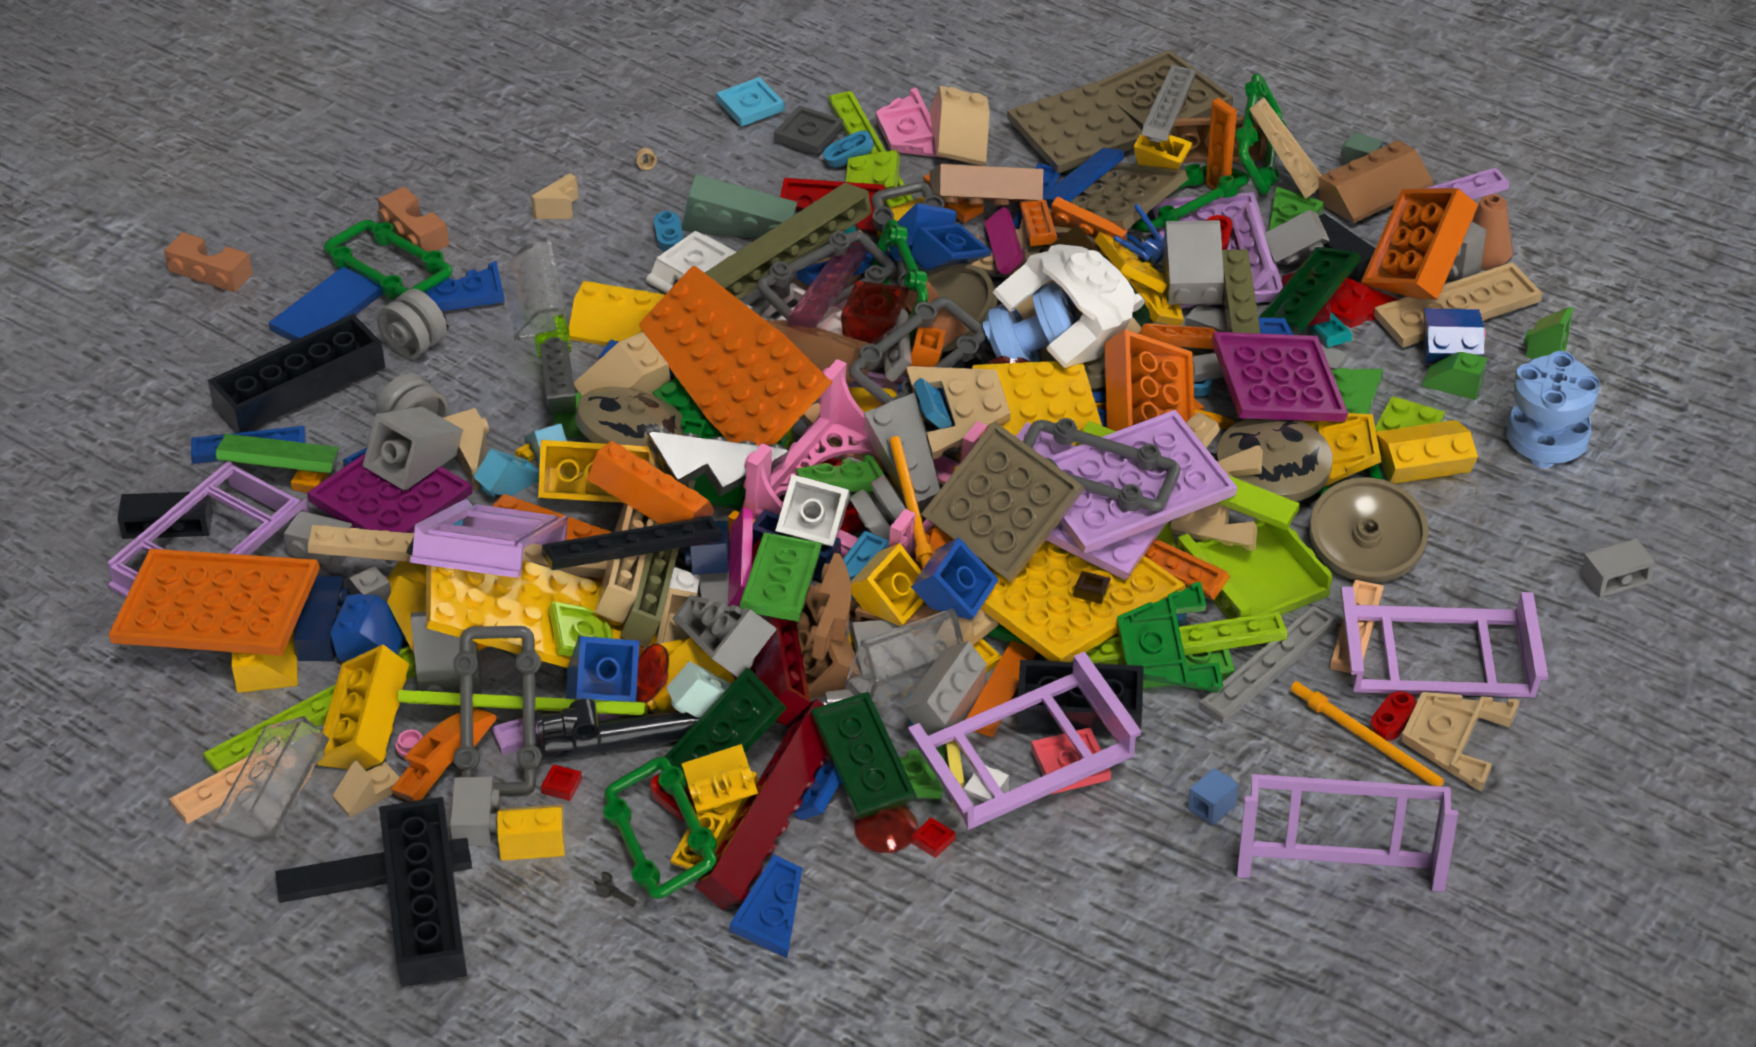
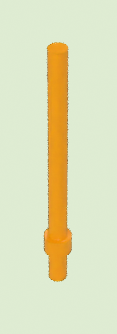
(923, 550)
(1320, 703)

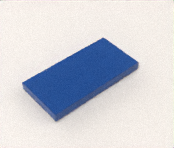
(327, 303)

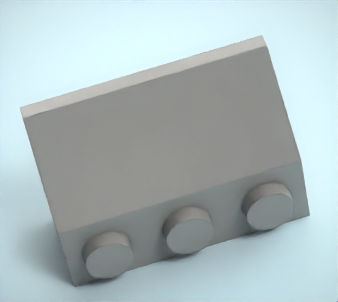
(947, 689)

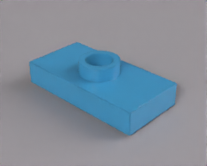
(932, 404)

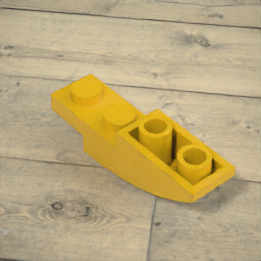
(718, 821)

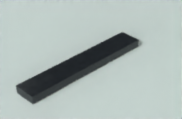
(631, 542)
(349, 874)

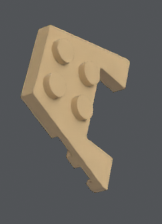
(970, 396)
(1213, 520)
(1443, 726)

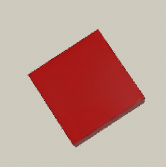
(561, 782)
(933, 837)

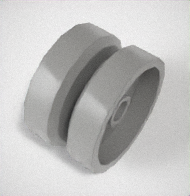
(411, 324)
(410, 392)
(880, 514)

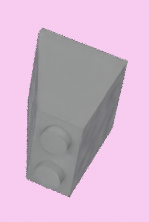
(1193, 262)
(410, 445)

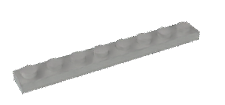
(1168, 103)

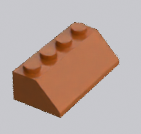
(645, 486)

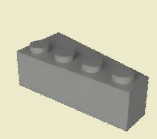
(904, 420)
(724, 631)

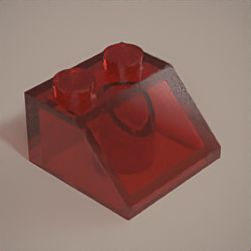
(872, 310)

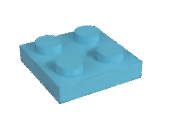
(750, 101)

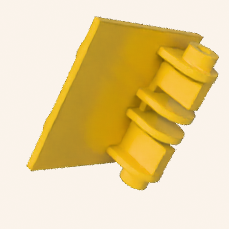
(719, 778)

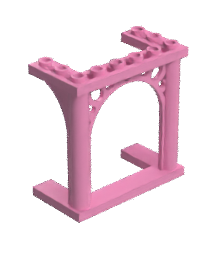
(844, 420)

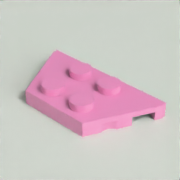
(907, 125)

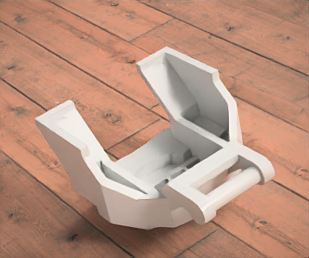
(1094, 288)

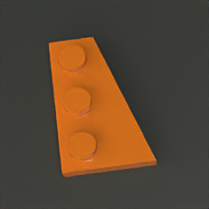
(1069, 215)

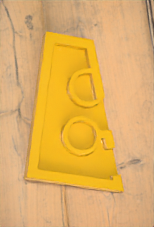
(1127, 263)

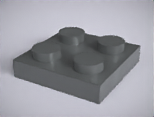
(808, 130)

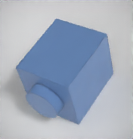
(1213, 796)

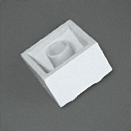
(813, 510)

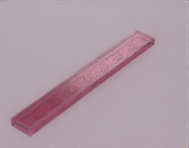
(826, 287)

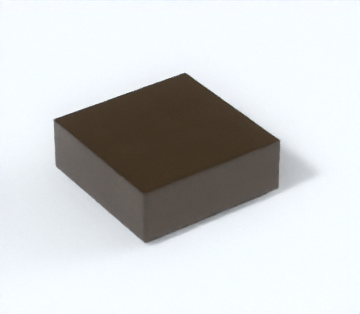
(1091, 587)

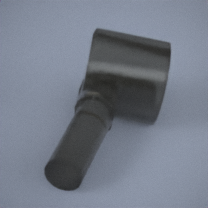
(608, 889)

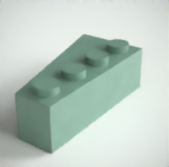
(733, 209)

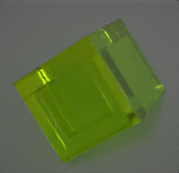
(561, 331)

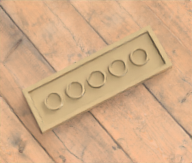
(1491, 291)

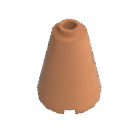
(1493, 216)

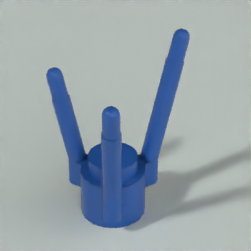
(1151, 249)

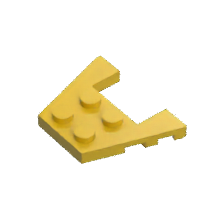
(1351, 442)

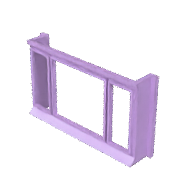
(283, 503)
(487, 540)
(1524, 619)
(1100, 698)
(1437, 860)

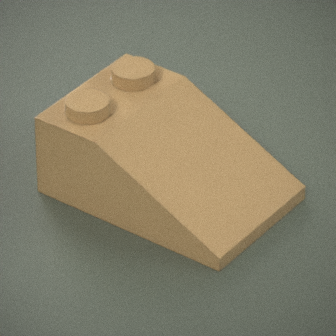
(960, 125)
(628, 364)

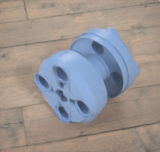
(1022, 338)
(1552, 409)

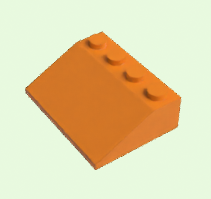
(1420, 242)
(1146, 380)

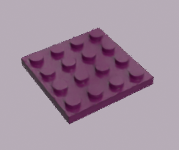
(1278, 377)
(377, 504)

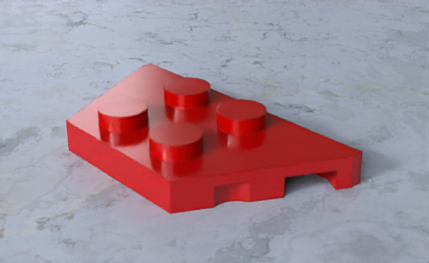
(1356, 302)

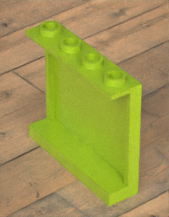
(1270, 579)

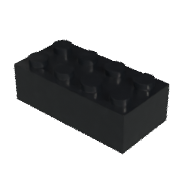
(1124, 681)

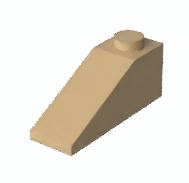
(473, 442)

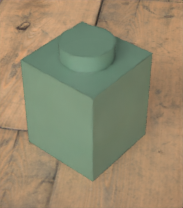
(1359, 146)

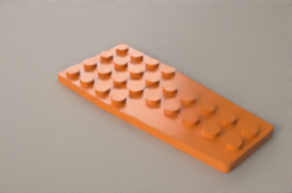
(732, 361)

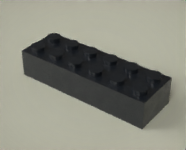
(296, 373)
(422, 892)

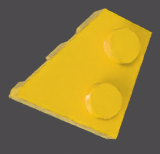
(1158, 305)

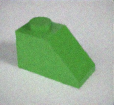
(1549, 334)
(1457, 374)

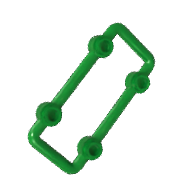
(1247, 135)
(1226, 187)
(384, 235)
(914, 278)
(700, 840)

